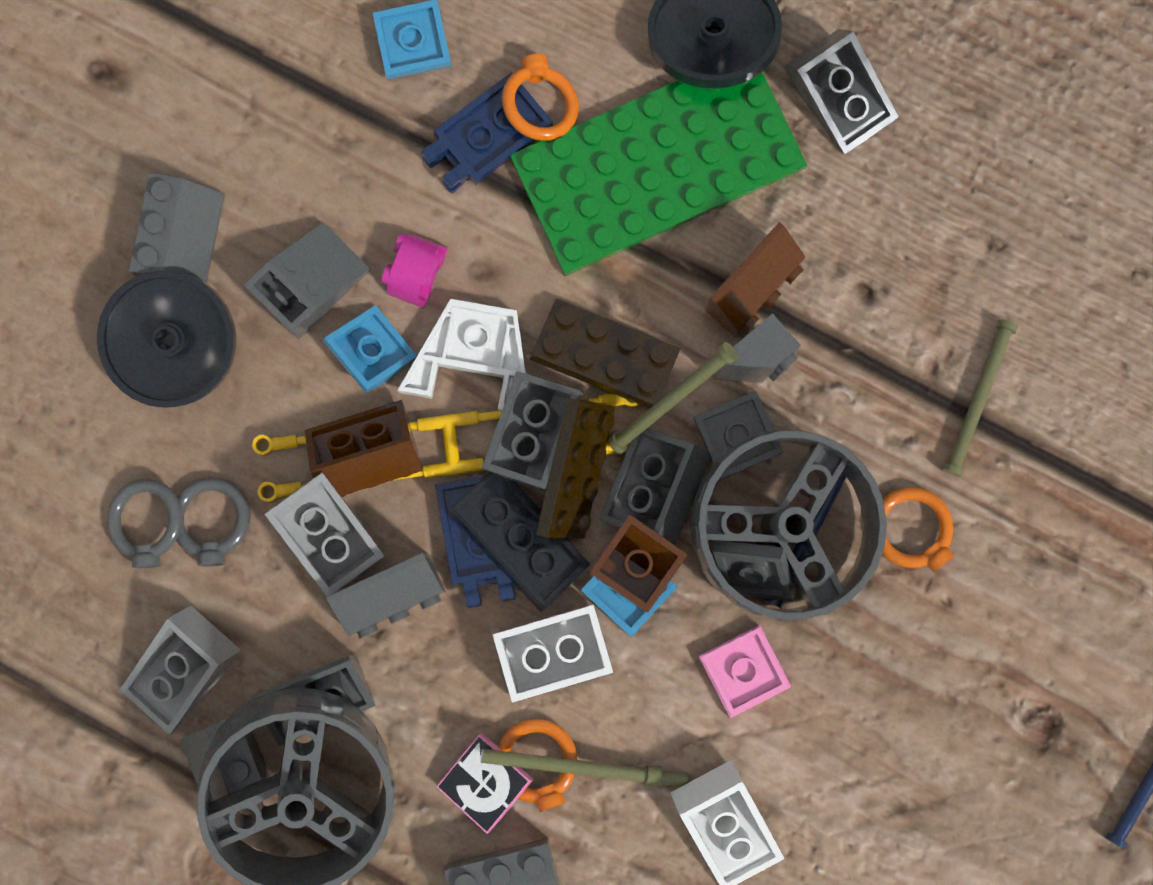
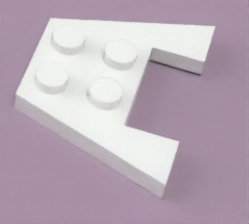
(469, 340)

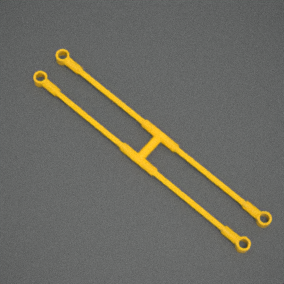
(445, 422)

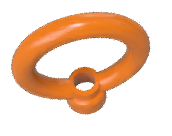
(536, 70)
(939, 552)
(549, 795)

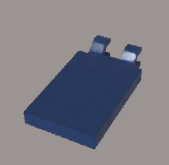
(481, 136)
(466, 559)

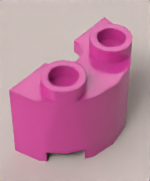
(413, 269)

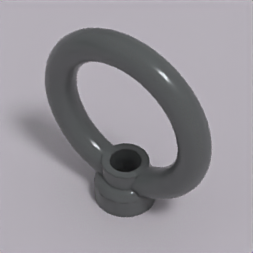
(213, 553)
(144, 555)

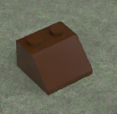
(638, 564)

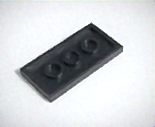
(506, 527)

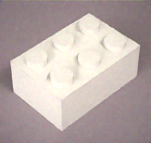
(552, 653)

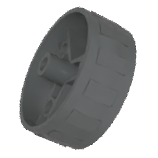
(828, 461)
(296, 788)

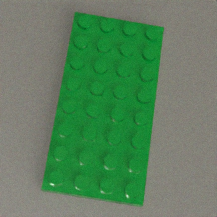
(654, 166)

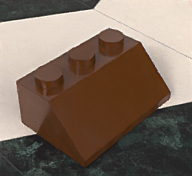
(756, 281)
(364, 448)

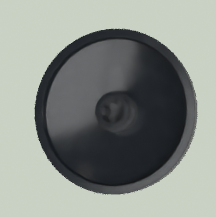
(714, 39)
(166, 339)

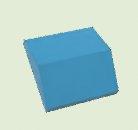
(370, 349)

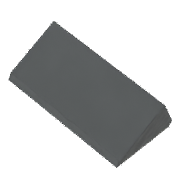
(338, 678)

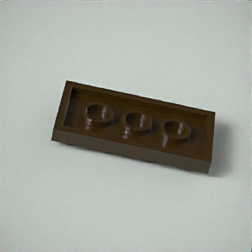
(605, 354)
(576, 469)

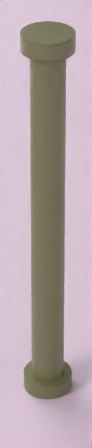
(1005, 330)
(725, 354)

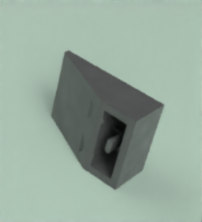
(307, 279)

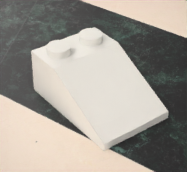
(726, 825)

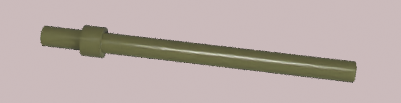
(650, 775)

